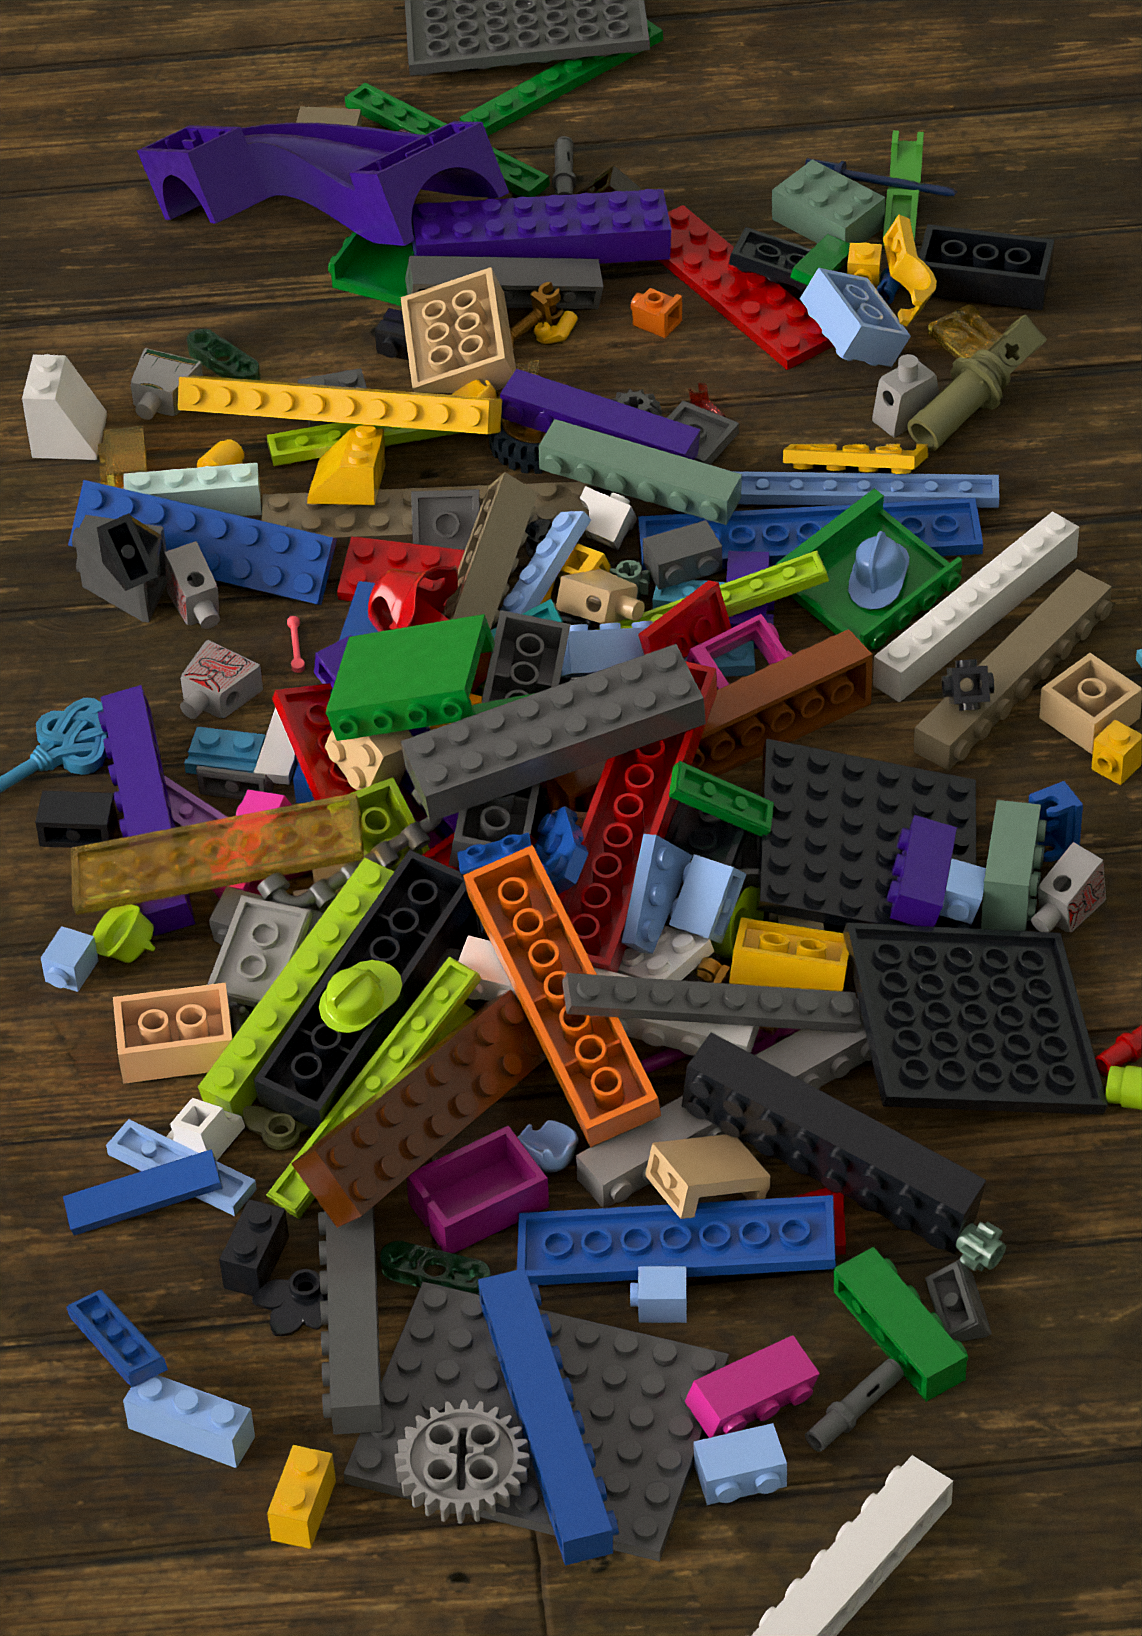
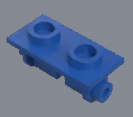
(481, 855)

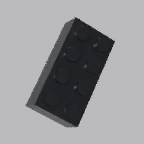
(988, 266)

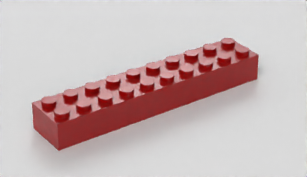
(626, 804)

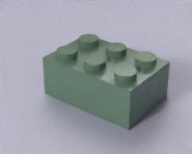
(825, 202)
(1012, 865)

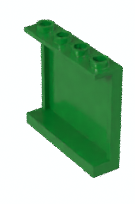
(371, 269)
(837, 544)
(408, 677)

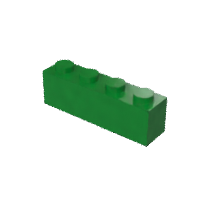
(900, 1323)

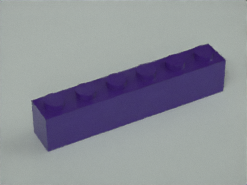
(538, 401)

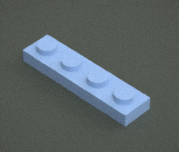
(546, 562)
(148, 1149)

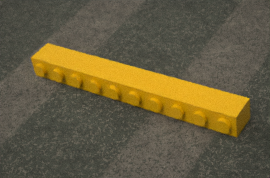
(340, 404)

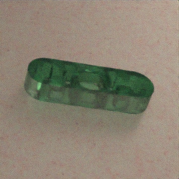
(218, 347)
(426, 1257)

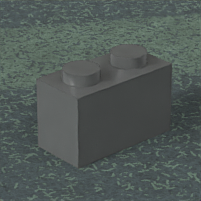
(682, 554)

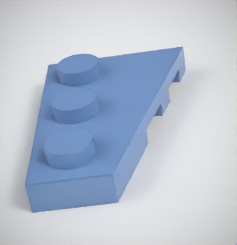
(653, 892)

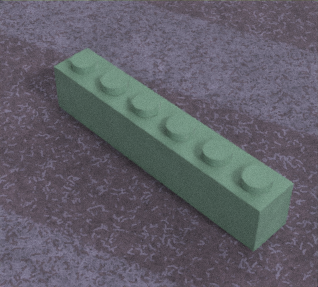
(640, 471)

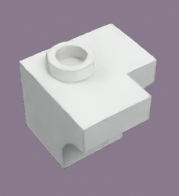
(609, 517)
(205, 1127)

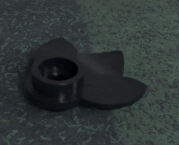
(289, 1304)

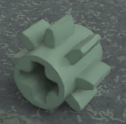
(633, 573)
(981, 1246)

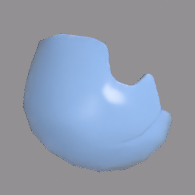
(551, 1145)

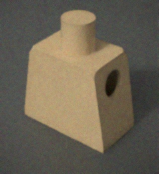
(611, 597)

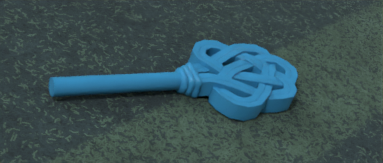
(74, 742)

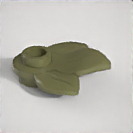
(270, 1123)

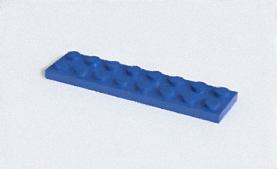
(234, 546)
(715, 1242)

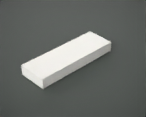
(277, 754)

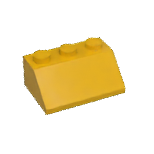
(350, 469)
(788, 956)

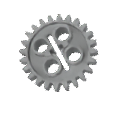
(423, 1460)

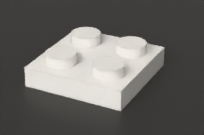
(673, 957)

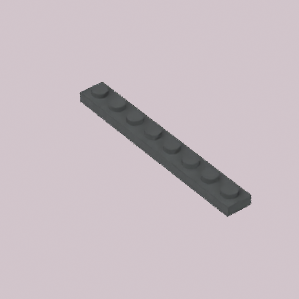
(710, 1002)

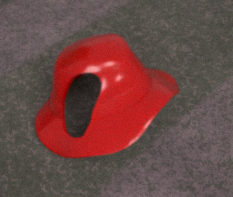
(396, 591)

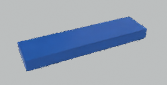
(142, 1192)
(116, 1338)

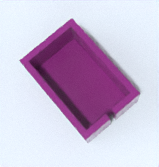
(477, 1190)

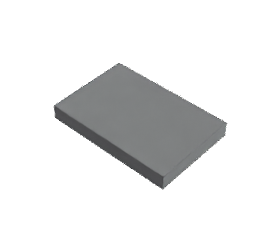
(258, 947)

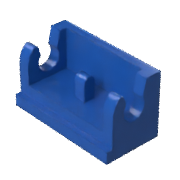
(1063, 817)

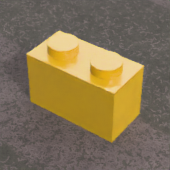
(301, 1496)

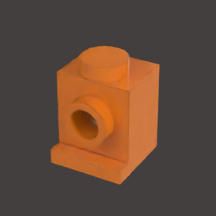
(656, 312)

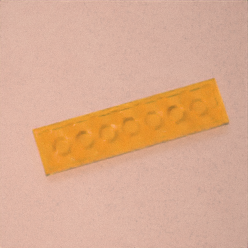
(216, 853)

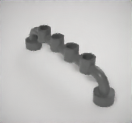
(324, 890)

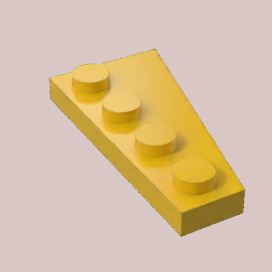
(856, 455)

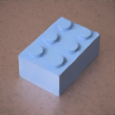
(854, 317)

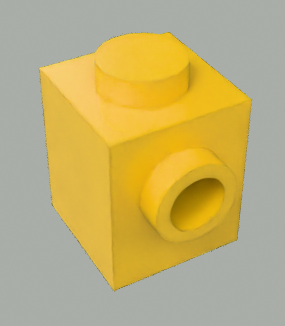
(865, 261)
(1117, 752)

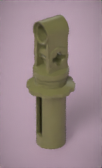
(975, 384)

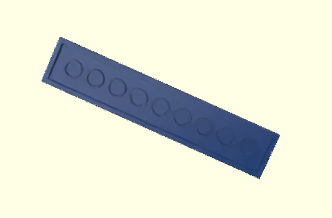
(944, 525)

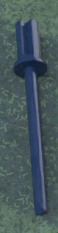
(886, 181)

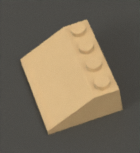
(458, 334)

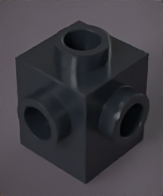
(981, 687)

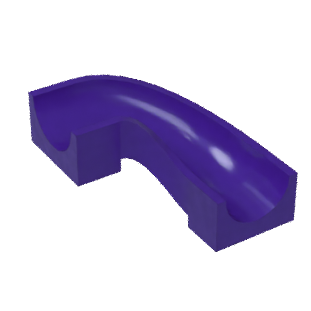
(347, 171)

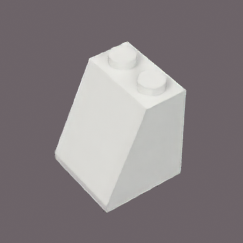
(61, 411)

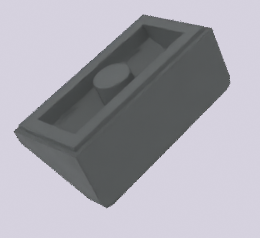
(230, 782)
(958, 1302)

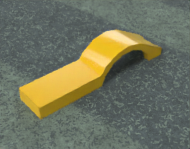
(908, 267)

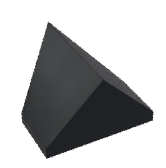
(129, 550)

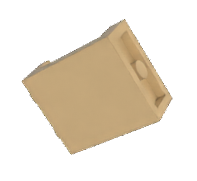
(704, 1168)

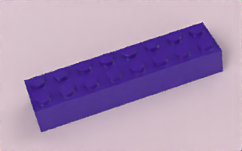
(584, 226)

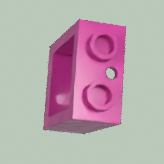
(754, 629)

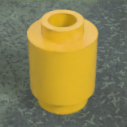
(223, 453)

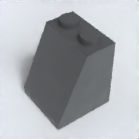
(95, 577)

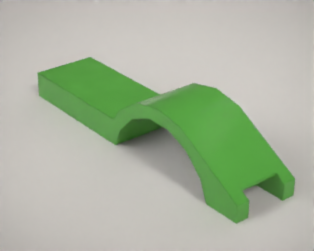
(906, 165)

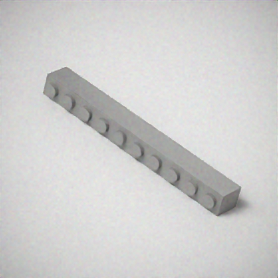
(619, 1165)

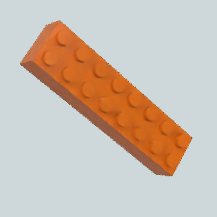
(537, 950)

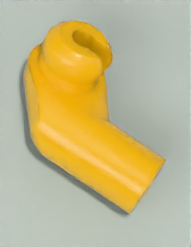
(552, 334)

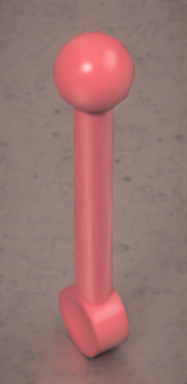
(297, 663)

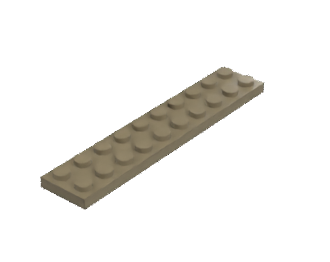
(392, 513)

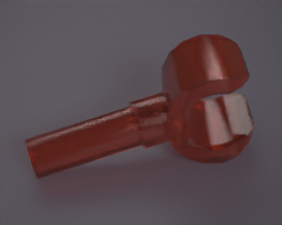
(702, 400)

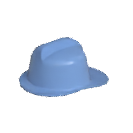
(878, 572)

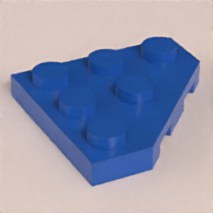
(561, 848)

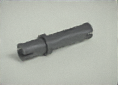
(564, 178)
(843, 1415)

